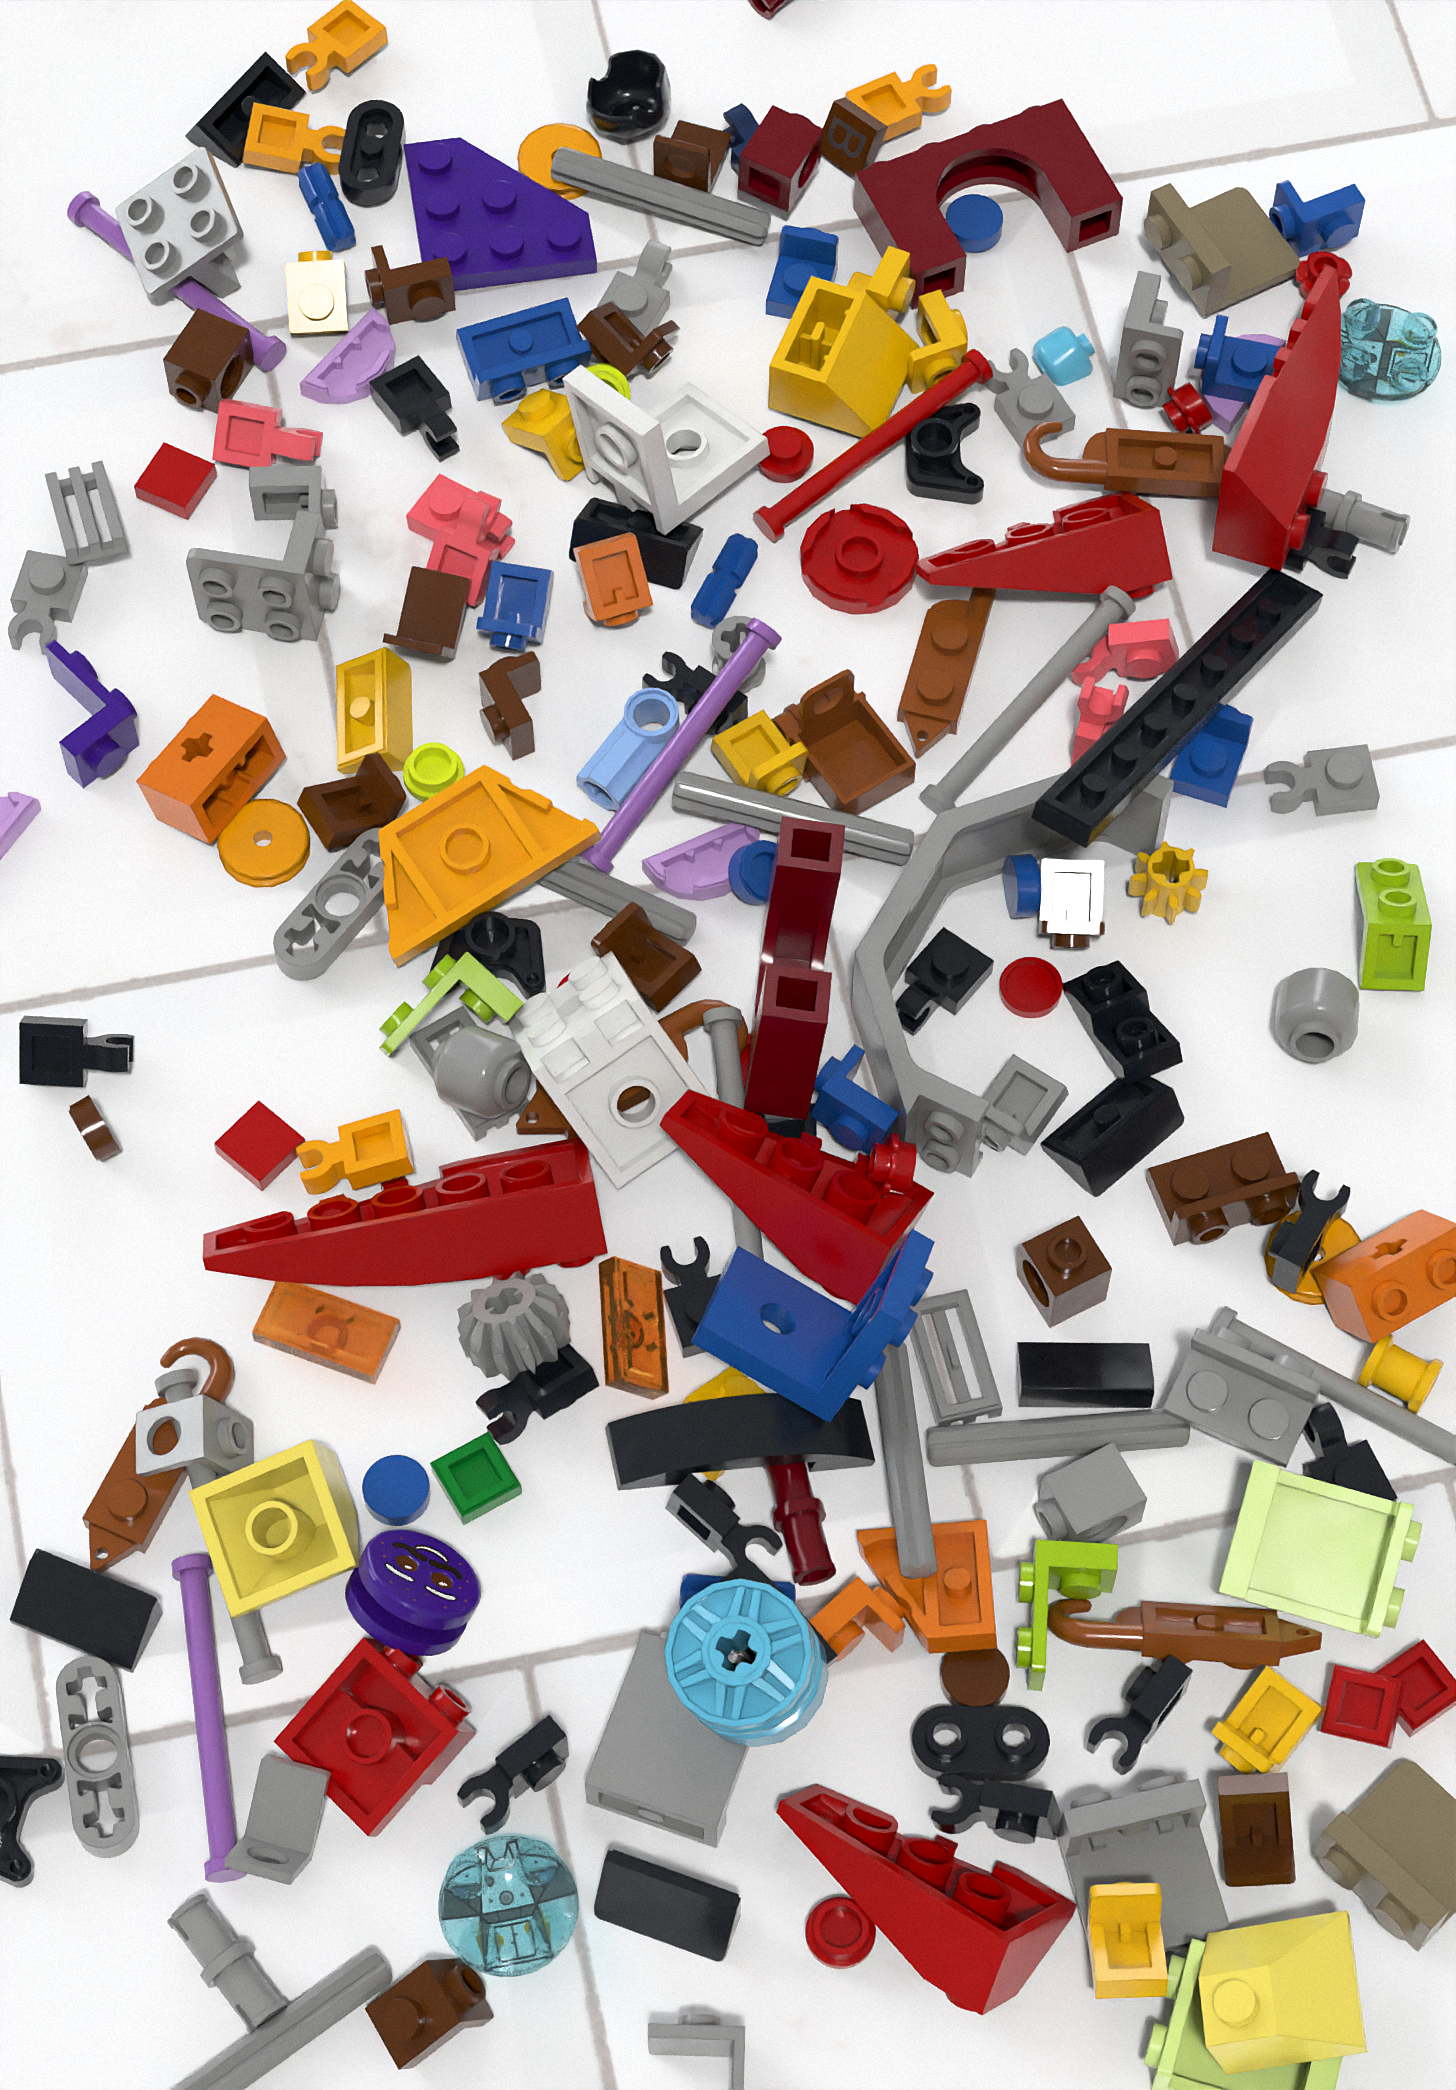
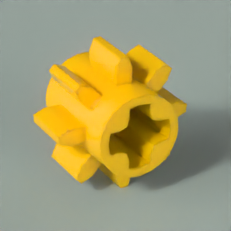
(1171, 866)

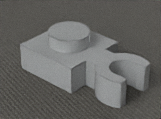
(1027, 402)
(44, 593)
(1332, 778)

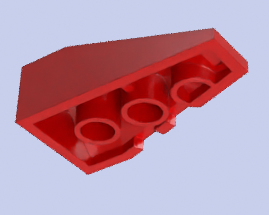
(1084, 551)
(800, 1197)
(951, 1920)

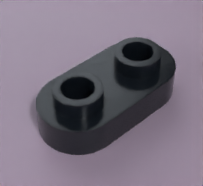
(371, 157)
(981, 1745)

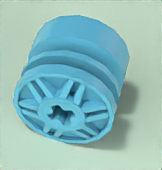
(754, 1701)

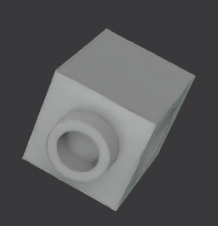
(1091, 1498)

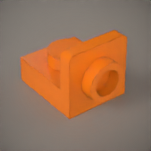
(613, 579)
(858, 1607)

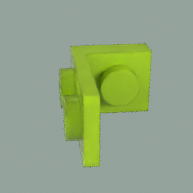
(1394, 925)
(482, 996)
(1076, 1570)

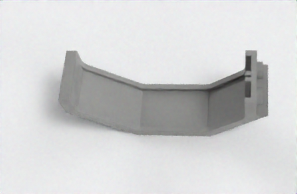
(956, 852)

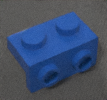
(522, 350)

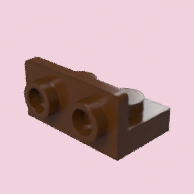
(1223, 1189)

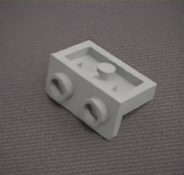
(1147, 348)

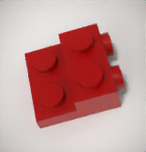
(377, 1733)

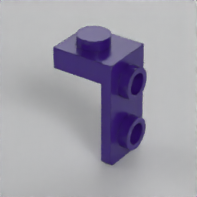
(107, 736)

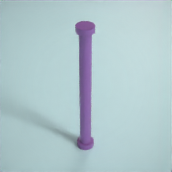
(86, 211)
(681, 745)
(193, 1573)

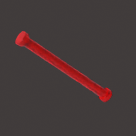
(774, 519)

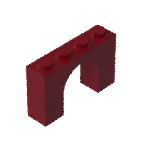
(1031, 152)
(790, 981)

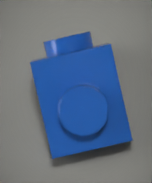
(1318, 222)
(516, 605)
(847, 1109)

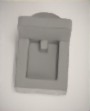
(285, 488)
(1021, 1105)

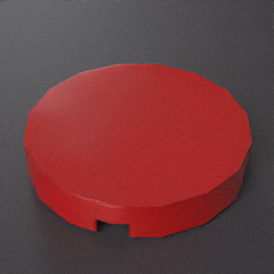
(858, 559)

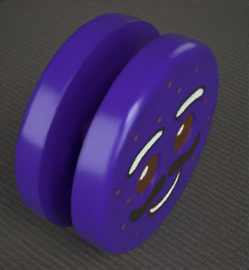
(412, 1592)

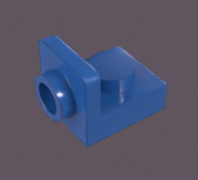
(801, 255)
(1232, 364)
(1214, 758)

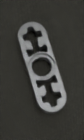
(335, 930)
(122, 1801)

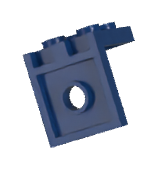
(821, 1343)

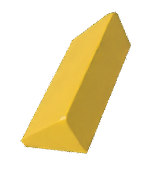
(374, 710)

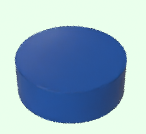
(975, 222)
(751, 871)
(1022, 885)
(396, 1490)

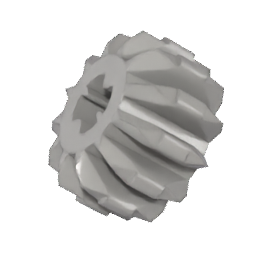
(514, 1325)

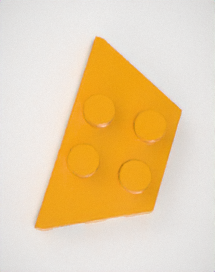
(469, 855)

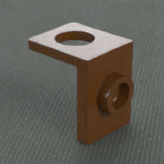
(691, 155)
(432, 612)

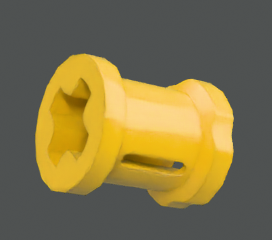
(1400, 1373)

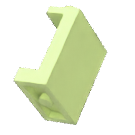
(1319, 1551)
(1186, 2063)

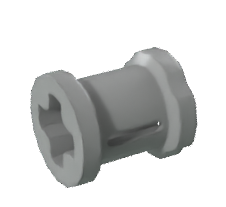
(724, 644)

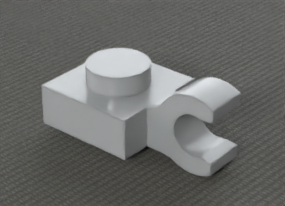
(641, 296)

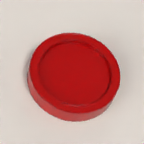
(1030, 987)

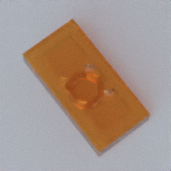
(633, 1328)
(326, 1330)

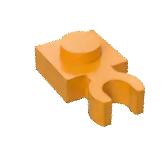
(338, 38)
(899, 102)
(282, 140)
(365, 1155)

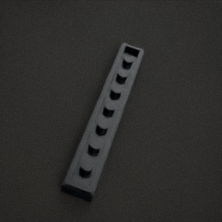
(1176, 708)

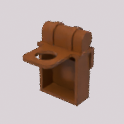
(849, 746)

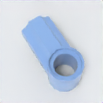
(629, 749)

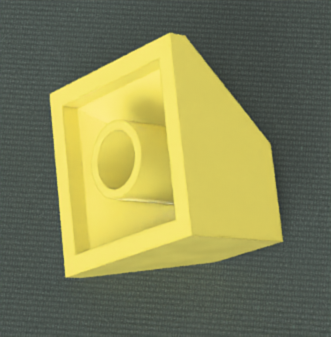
(278, 1526)
(1281, 1993)

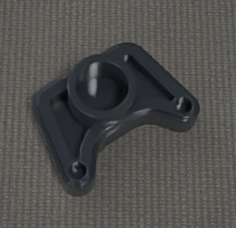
(935, 460)
(503, 946)
(20, 1785)

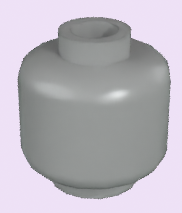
(1317, 1014)
(480, 1072)

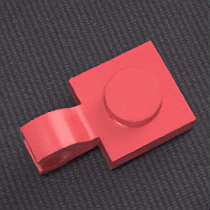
(253, 436)
(441, 507)
(464, 548)
(1132, 648)
(1098, 713)

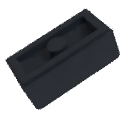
(227, 123)
(663, 556)
(1114, 1132)
(1084, 1375)
(85, 1610)
(667, 1906)

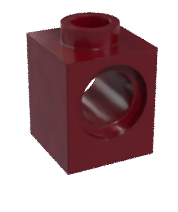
(780, 158)

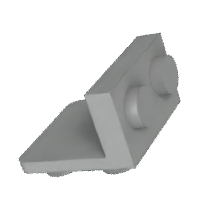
(266, 593)
(1147, 1840)

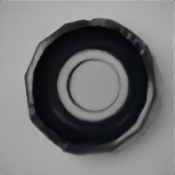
(630, 95)

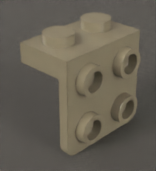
(1218, 246)
(1398, 1853)

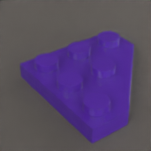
(492, 218)

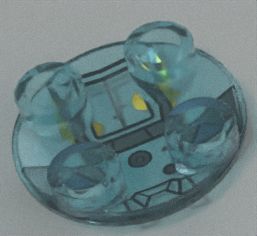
(1388, 351)
(508, 1906)

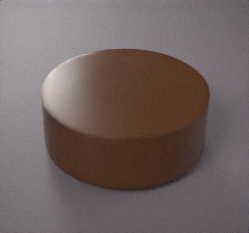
(93, 1129)
(975, 1677)

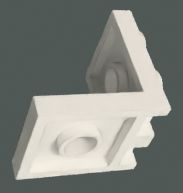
(638, 447)
(592, 1045)

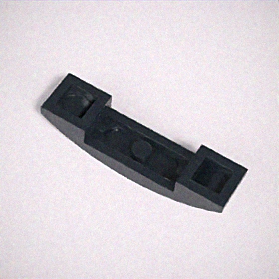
(734, 1434)

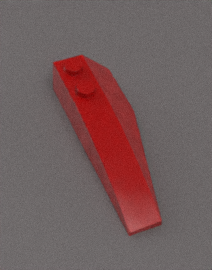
(1284, 440)
(469, 1224)

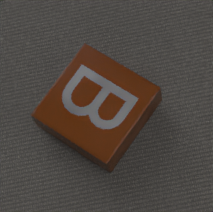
(851, 136)

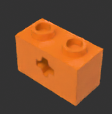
(211, 768)
(1391, 1276)

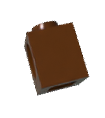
(208, 361)
(1064, 1271)

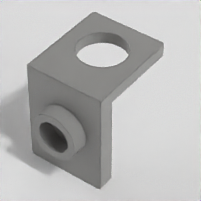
(208, 1436)
(281, 1820)
(700, 2037)

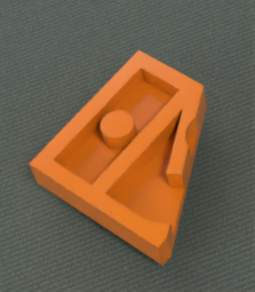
(956, 1603)

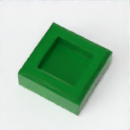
(476, 1478)

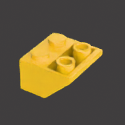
(839, 360)

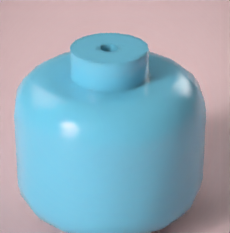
(1064, 356)

